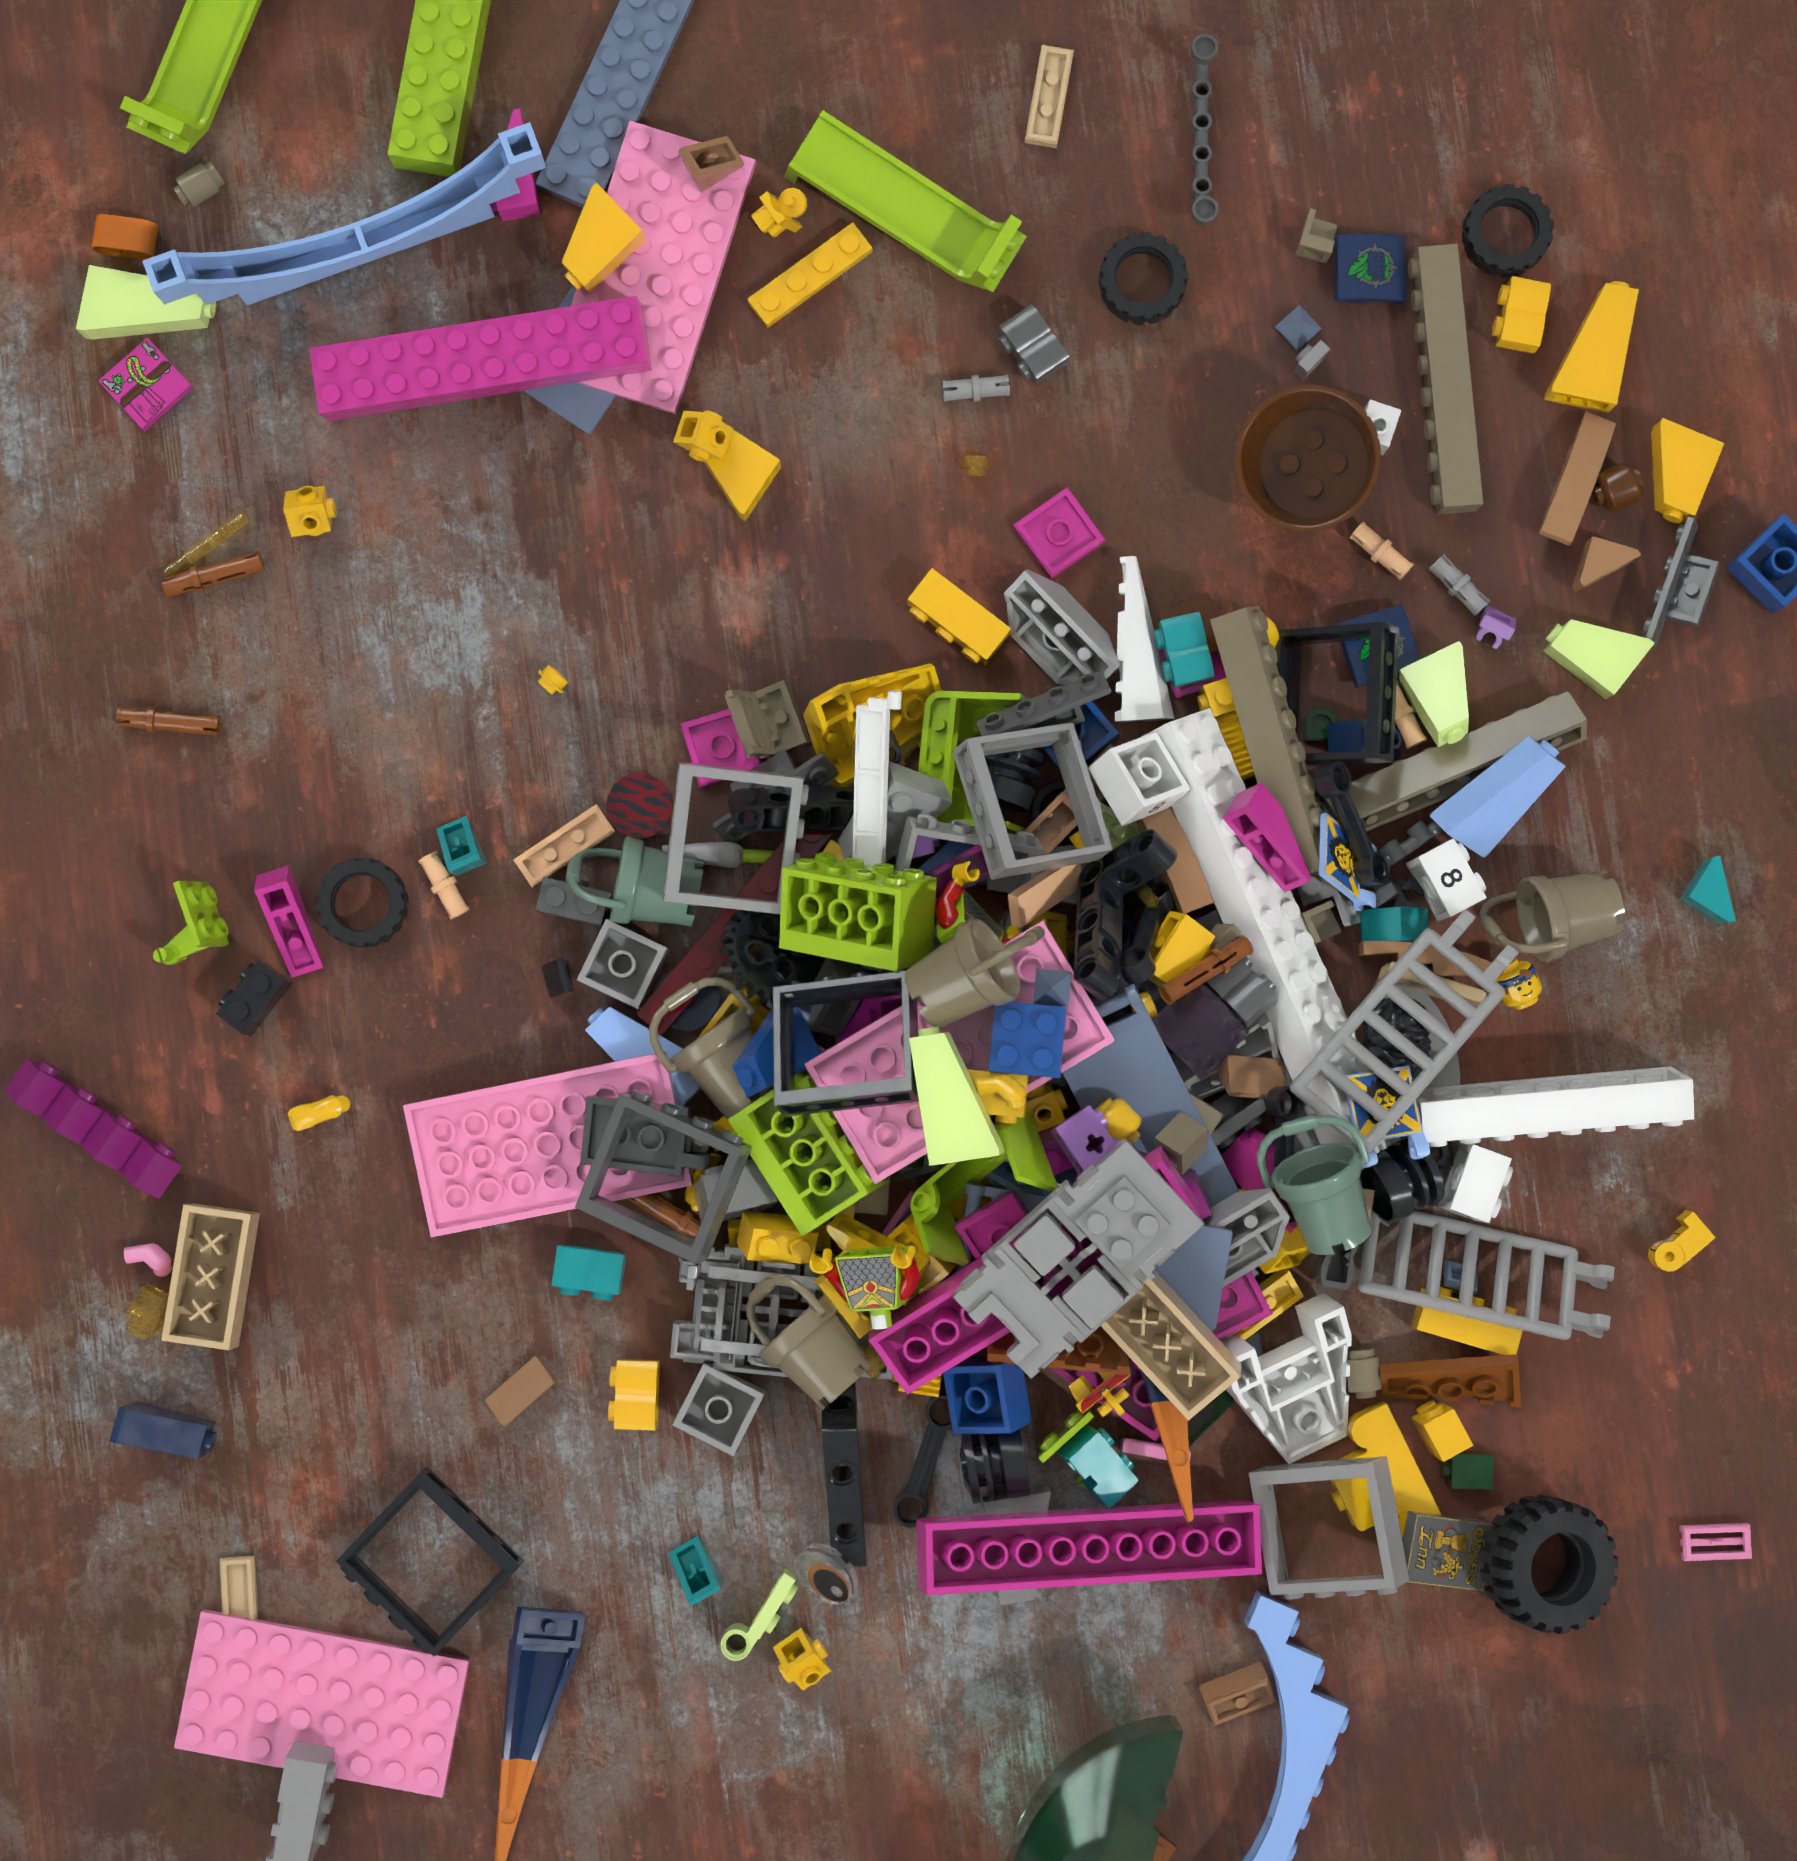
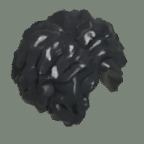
(1406, 1026)

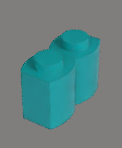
(1184, 649)
(588, 1270)

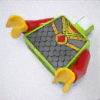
(958, 906)
(871, 1278)

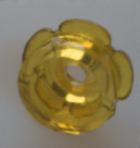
(975, 464)

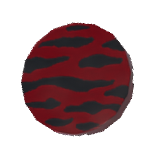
(639, 806)

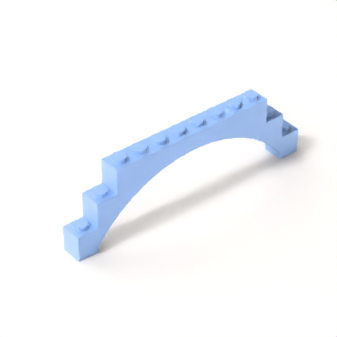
(289, 265)
(1308, 1727)

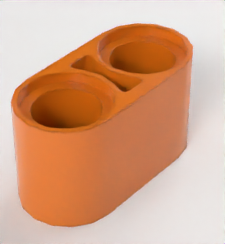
(125, 237)

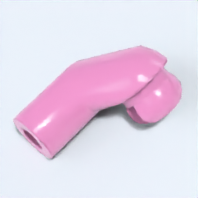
(152, 1255)

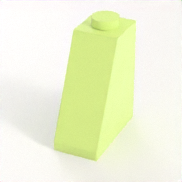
(1596, 654)
(1439, 693)

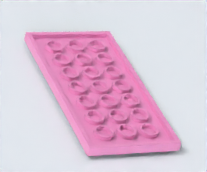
(676, 264)
(894, 1134)
(519, 1146)
(276, 1683)

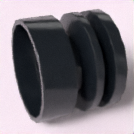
(1007, 776)
(1402, 1183)
(994, 1464)

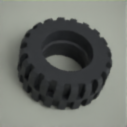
(1586, 1572)

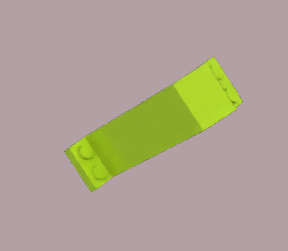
(193, 72)
(905, 204)

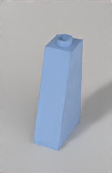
(1499, 796)
(627, 1039)

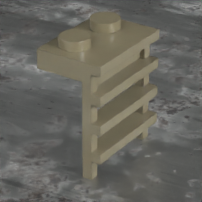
(767, 720)

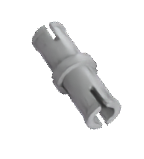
(975, 388)
(1459, 584)

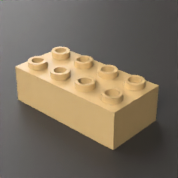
(210, 1276)
(1173, 1347)

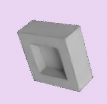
(1310, 358)

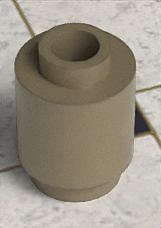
(198, 184)
(1364, 1372)

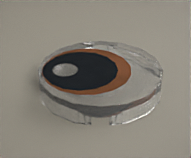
(825, 1574)

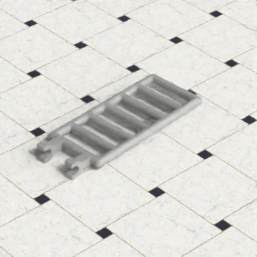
(1365, 1012)
(1572, 1270)

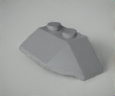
(1057, 630)
(1257, 1229)

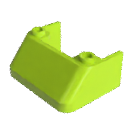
(946, 723)
(933, 1199)

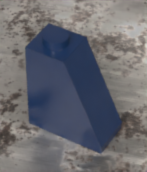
(163, 1430)

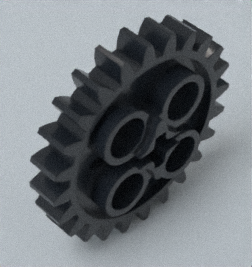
(746, 937)

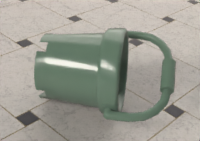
(640, 884)
(1322, 1185)

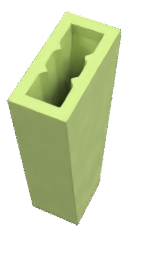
(125, 305)
(950, 1105)

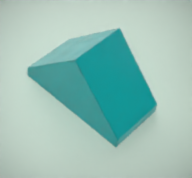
(460, 846)
(1709, 892)
(1393, 924)
(696, 1570)

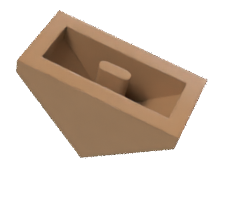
(711, 161)
(1600, 559)

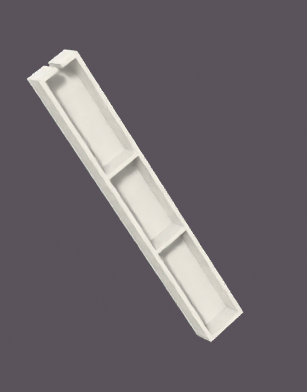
(1250, 899)

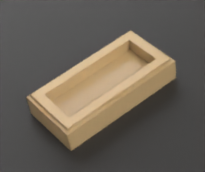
(239, 1586)

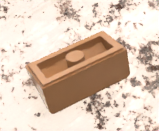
(1251, 1076)
(520, 1390)
(1237, 1693)

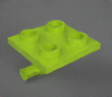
(203, 921)
(1054, 1442)

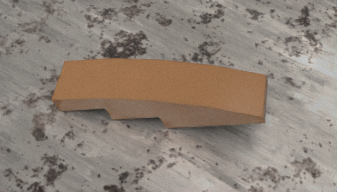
(1577, 478)
(1058, 818)
(1185, 875)
(1430, 957)

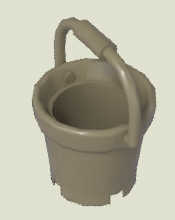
(1559, 913)
(967, 973)
(714, 1053)
(813, 1348)

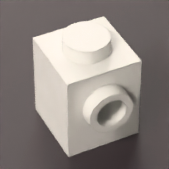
(1385, 421)

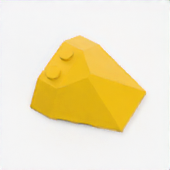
(833, 715)

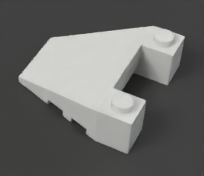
(1298, 1388)

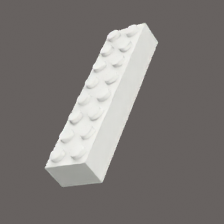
(1555, 1104)

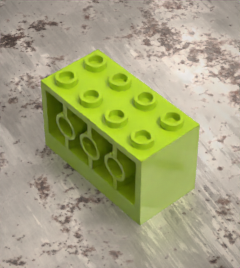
(857, 911)
(804, 1159)

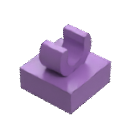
(1496, 623)

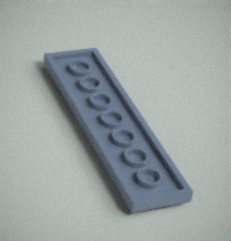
(611, 96)

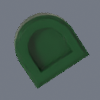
(1316, 725)

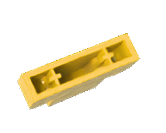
(1379, 1435)

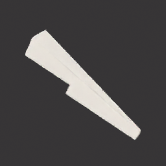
(1141, 674)

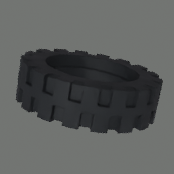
(1521, 200)
(1152, 246)
(326, 902)

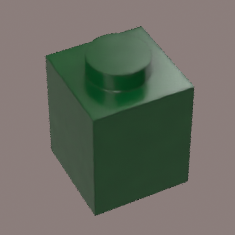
(1468, 1470)

